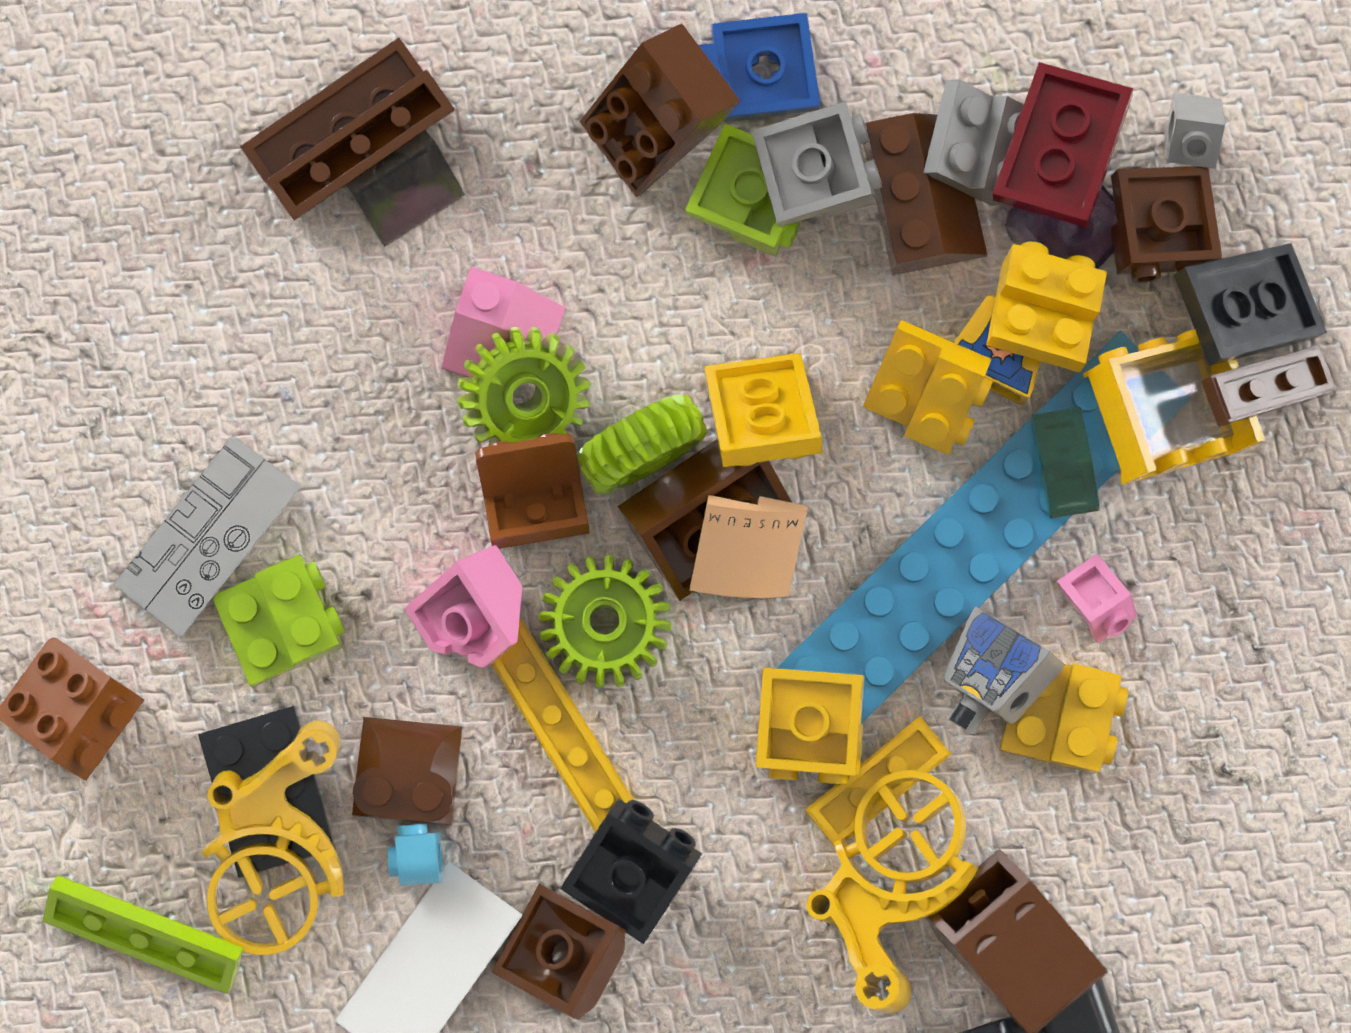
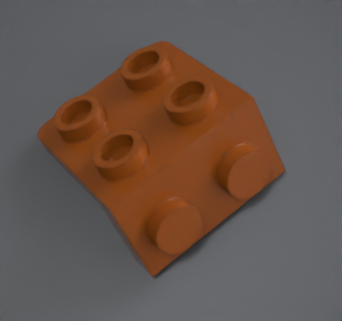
(532, 490)
(68, 708)

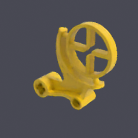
(261, 808)
(865, 909)

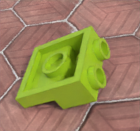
(736, 196)
(279, 619)

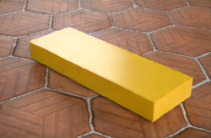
(910, 749)

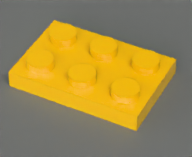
(763, 410)

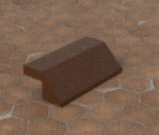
(346, 129)

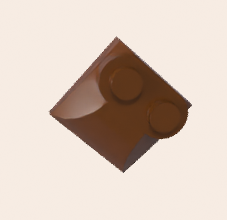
(407, 771)
(561, 953)

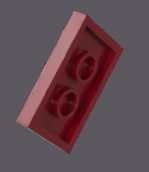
(1062, 144)

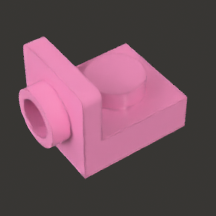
(1099, 598)

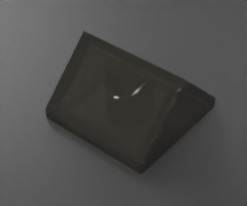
(405, 189)

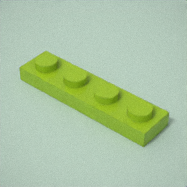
(142, 934)

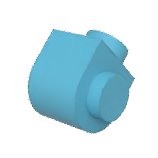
(416, 856)

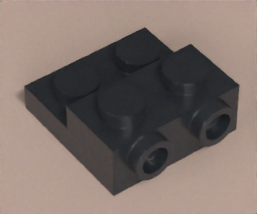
(632, 868)

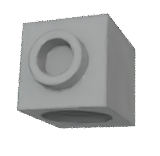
(1194, 130)

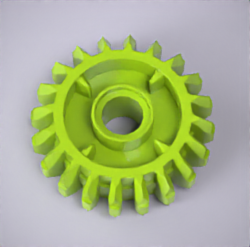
(515, 364)
(642, 444)
(611, 651)

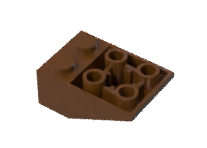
(658, 108)
(1016, 944)

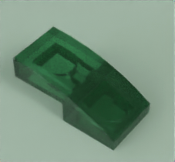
(1065, 462)

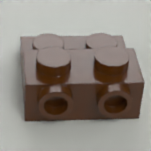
(1163, 221)

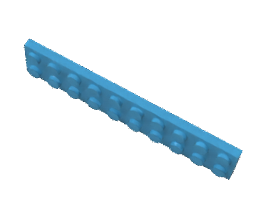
(953, 558)

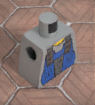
(997, 671)

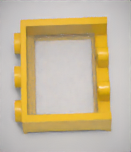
(1160, 408)

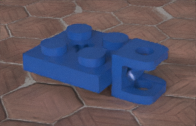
(786, 43)

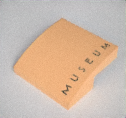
(748, 548)

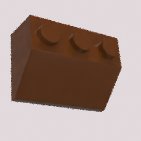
(919, 216)
(672, 509)

